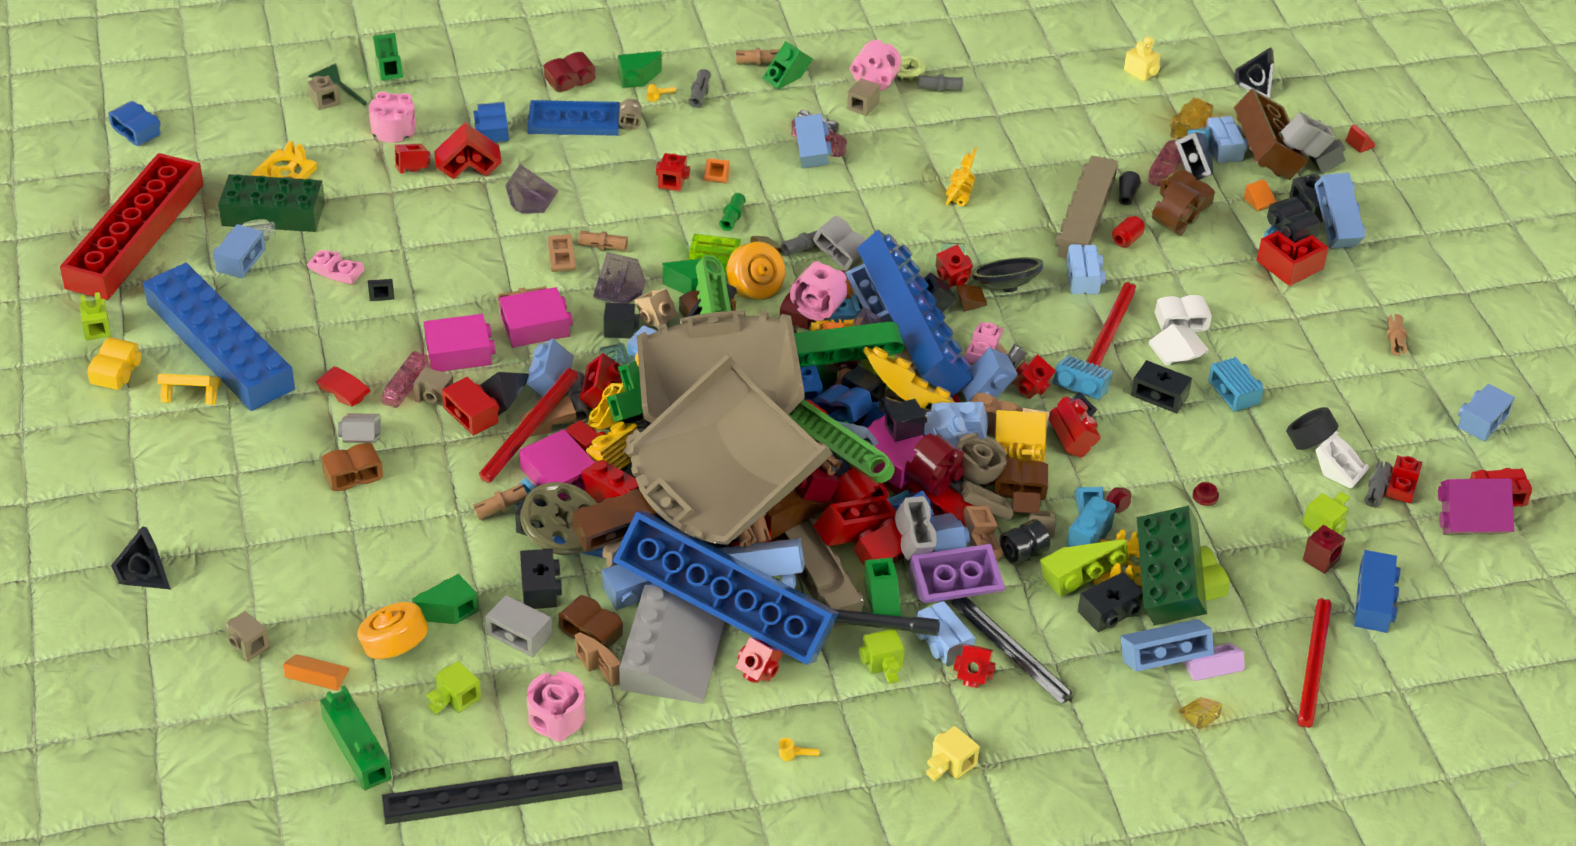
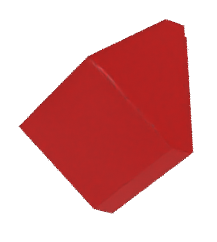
(1359, 139)

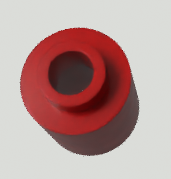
(1128, 231)

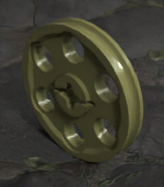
(548, 516)

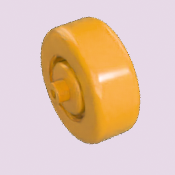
(756, 270)
(392, 630)

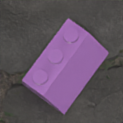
(955, 573)

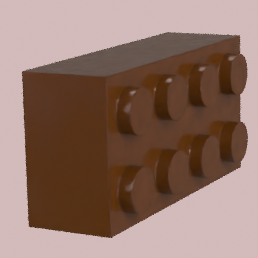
(1262, 125)

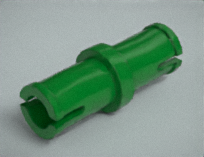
(732, 212)

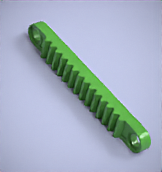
(712, 286)
(842, 442)

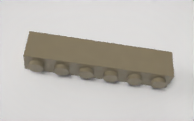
(1088, 204)

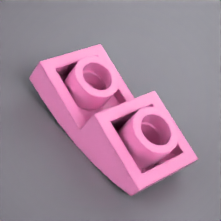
(333, 267)
(984, 336)

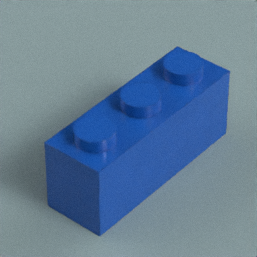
(1377, 591)

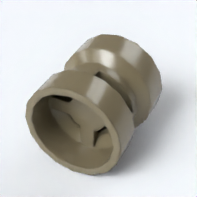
(630, 114)

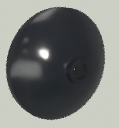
(1008, 273)

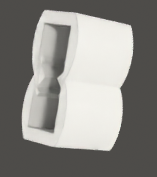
(1185, 311)

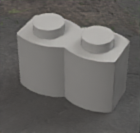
(1307, 135)
(840, 242)
(360, 428)
(915, 527)

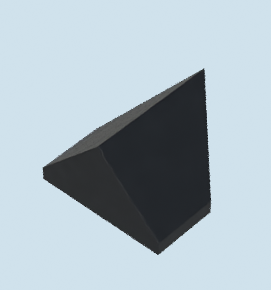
(1257, 73)
(505, 388)
(140, 563)

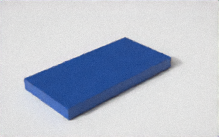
(573, 117)

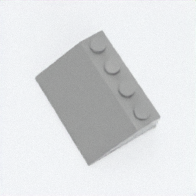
(670, 648)

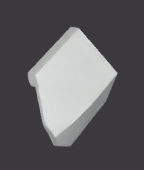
(1177, 345)
(1340, 461)

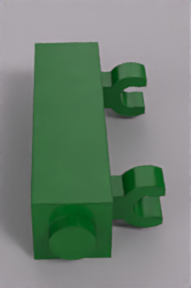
(355, 739)

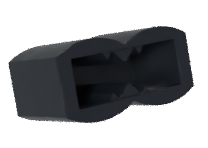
(1293, 219)

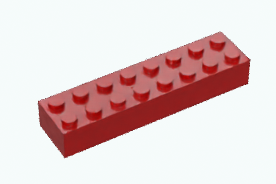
(132, 226)

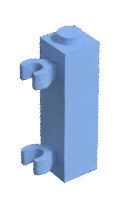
(772, 558)

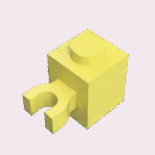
(1142, 60)
(952, 753)

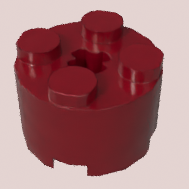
(935, 464)

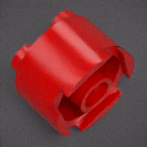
(857, 486)

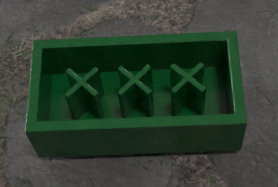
(285, 201)
(1171, 565)

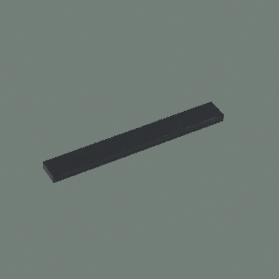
(501, 792)

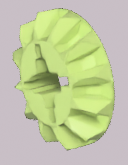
(917, 68)

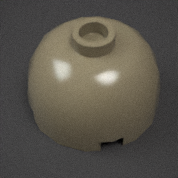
(982, 458)

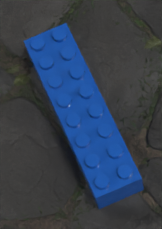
(914, 310)
(219, 336)
(726, 587)

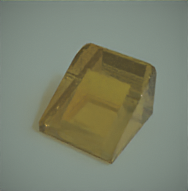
(1201, 712)

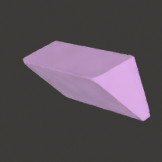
(1226, 660)

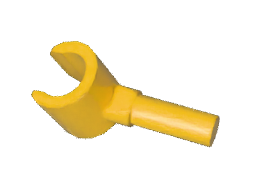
(655, 92)
(788, 751)

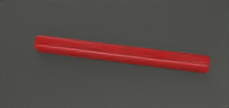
(1111, 324)
(528, 425)
(1314, 663)

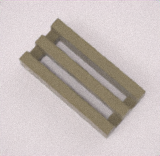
(979, 497)

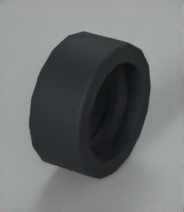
(1312, 428)

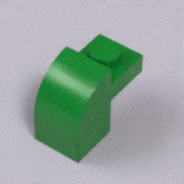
(387, 57)
(629, 402)

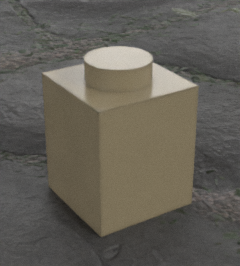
(863, 97)

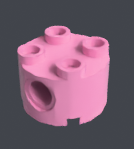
(877, 63)
(392, 116)
(819, 291)
(556, 705)

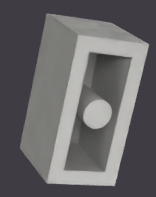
(519, 625)

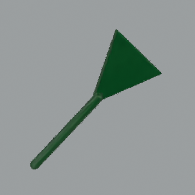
(332, 72)

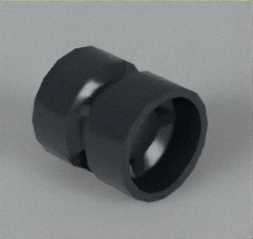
(1025, 541)

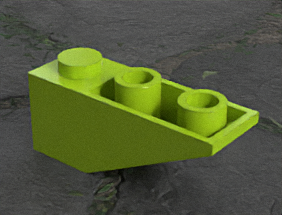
(1080, 564)

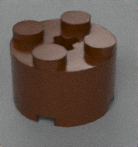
(1178, 207)

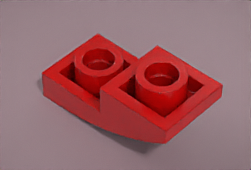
(344, 386)
(1404, 479)

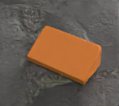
(315, 671)

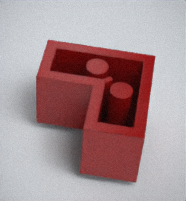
(467, 148)
(1291, 260)

